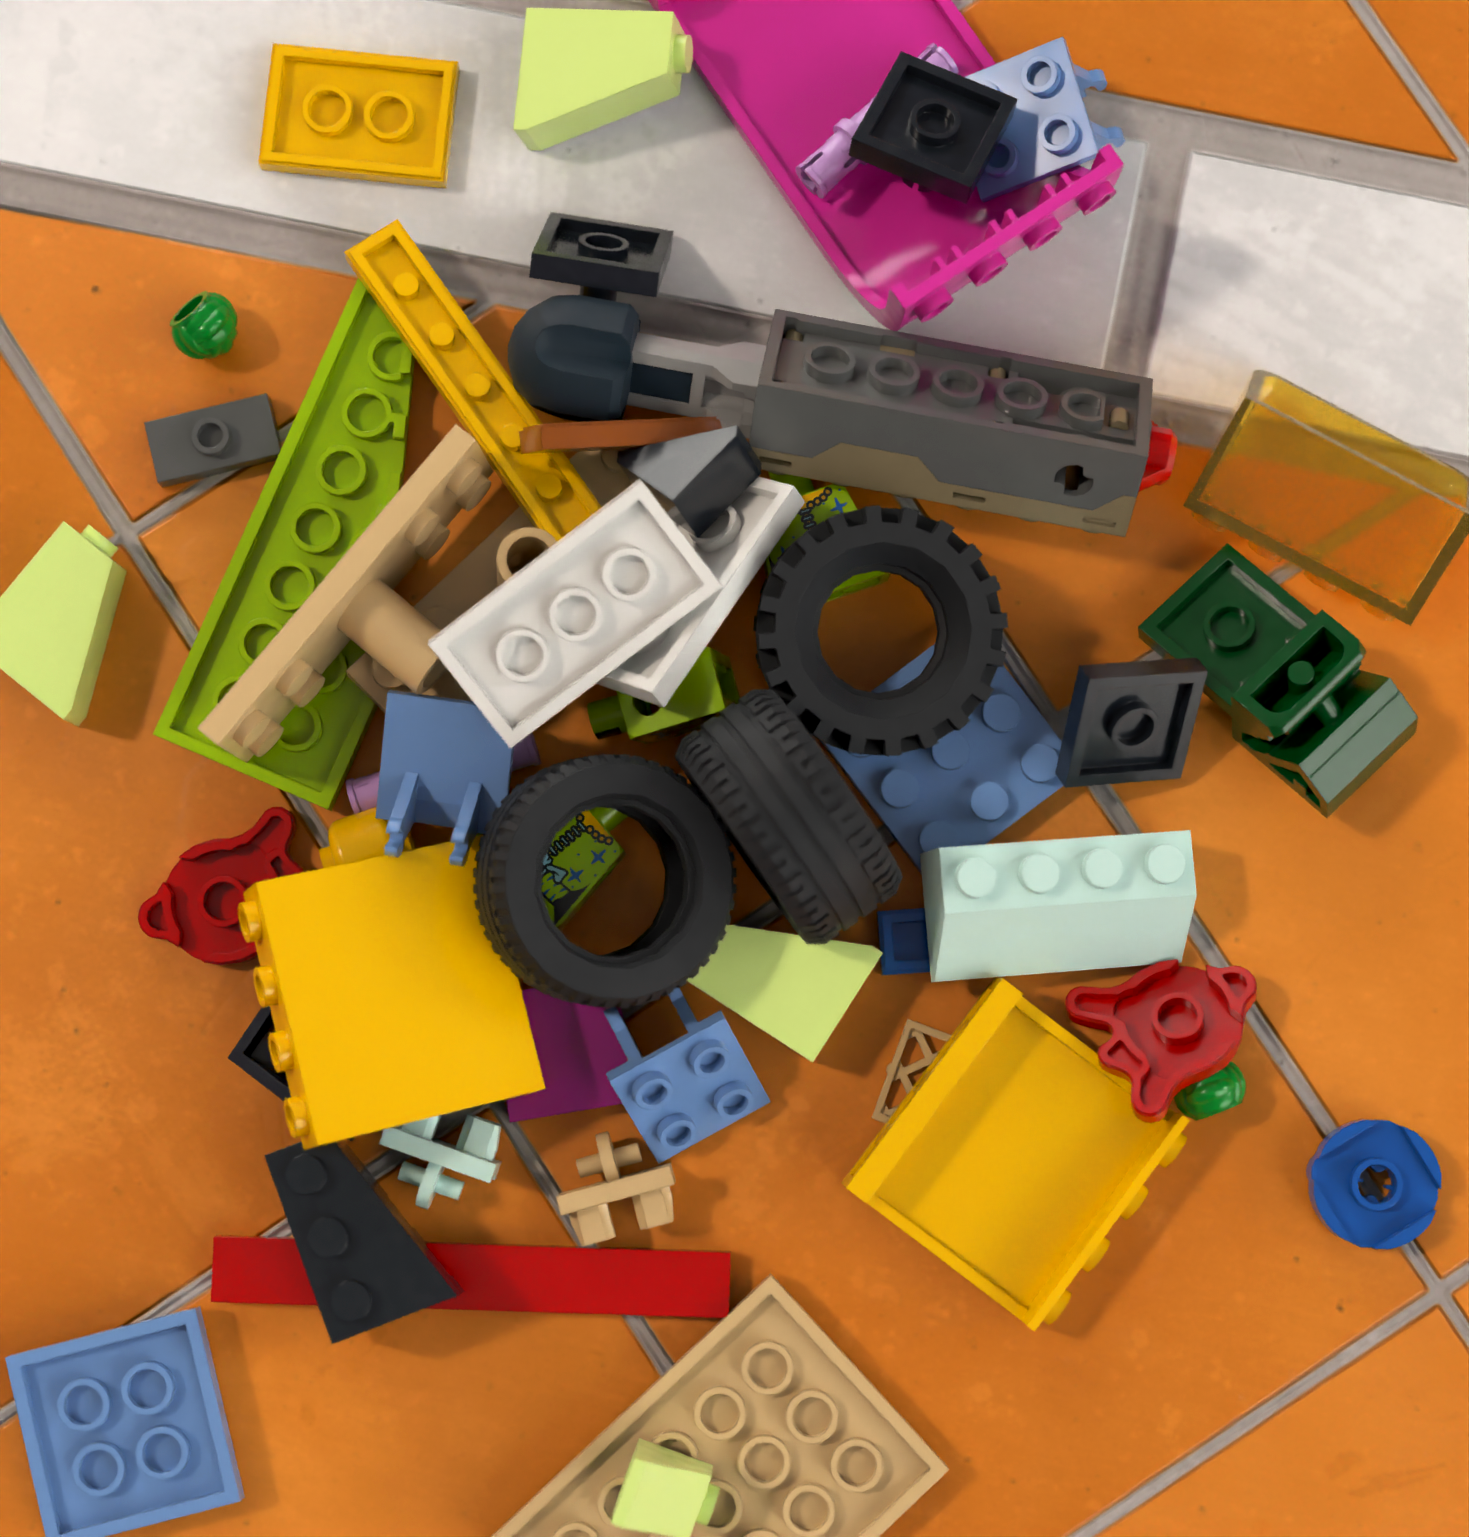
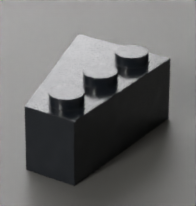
(354, 1241)

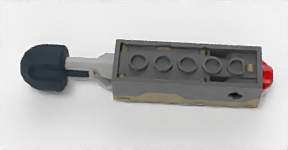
(868, 408)

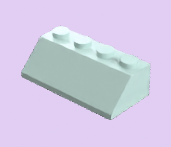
(1057, 904)

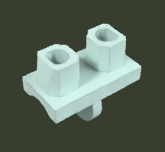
(471, 1156)

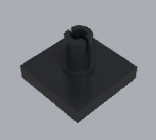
(932, 127)
(601, 256)
(1130, 721)

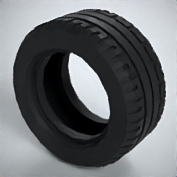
(790, 815)
(695, 885)

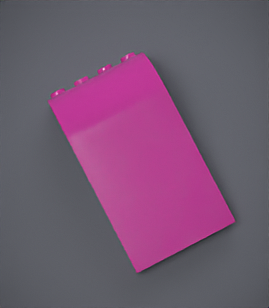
(803, 66)

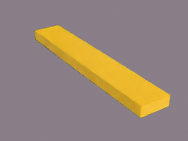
(469, 378)

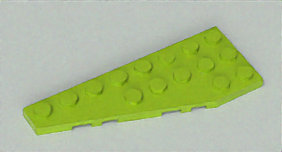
(320, 497)

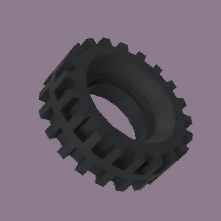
(964, 614)

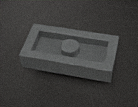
(213, 440)

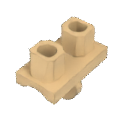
(589, 1204)

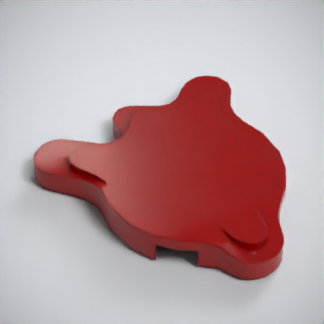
(203, 890)
(1166, 1027)

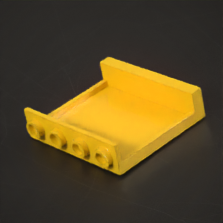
(385, 995)
(1014, 1156)

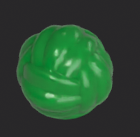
(205, 326)
(1212, 1094)

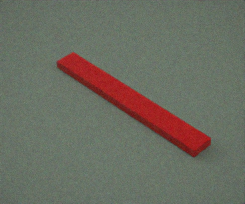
(505, 1277)

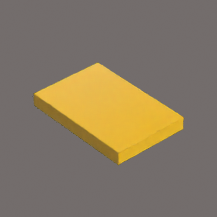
(359, 115)

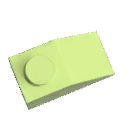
(664, 1492)

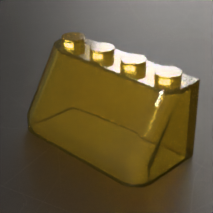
(1333, 497)

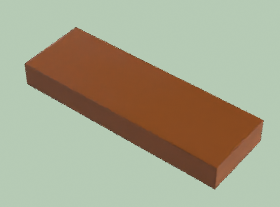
(610, 434)

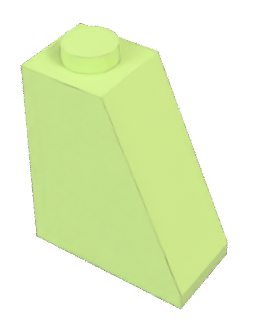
(594, 69)
(60, 619)
(785, 984)

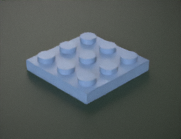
(966, 783)
(125, 1427)

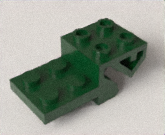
(1284, 679)

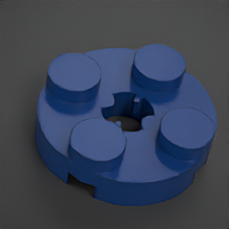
(1362, 1219)

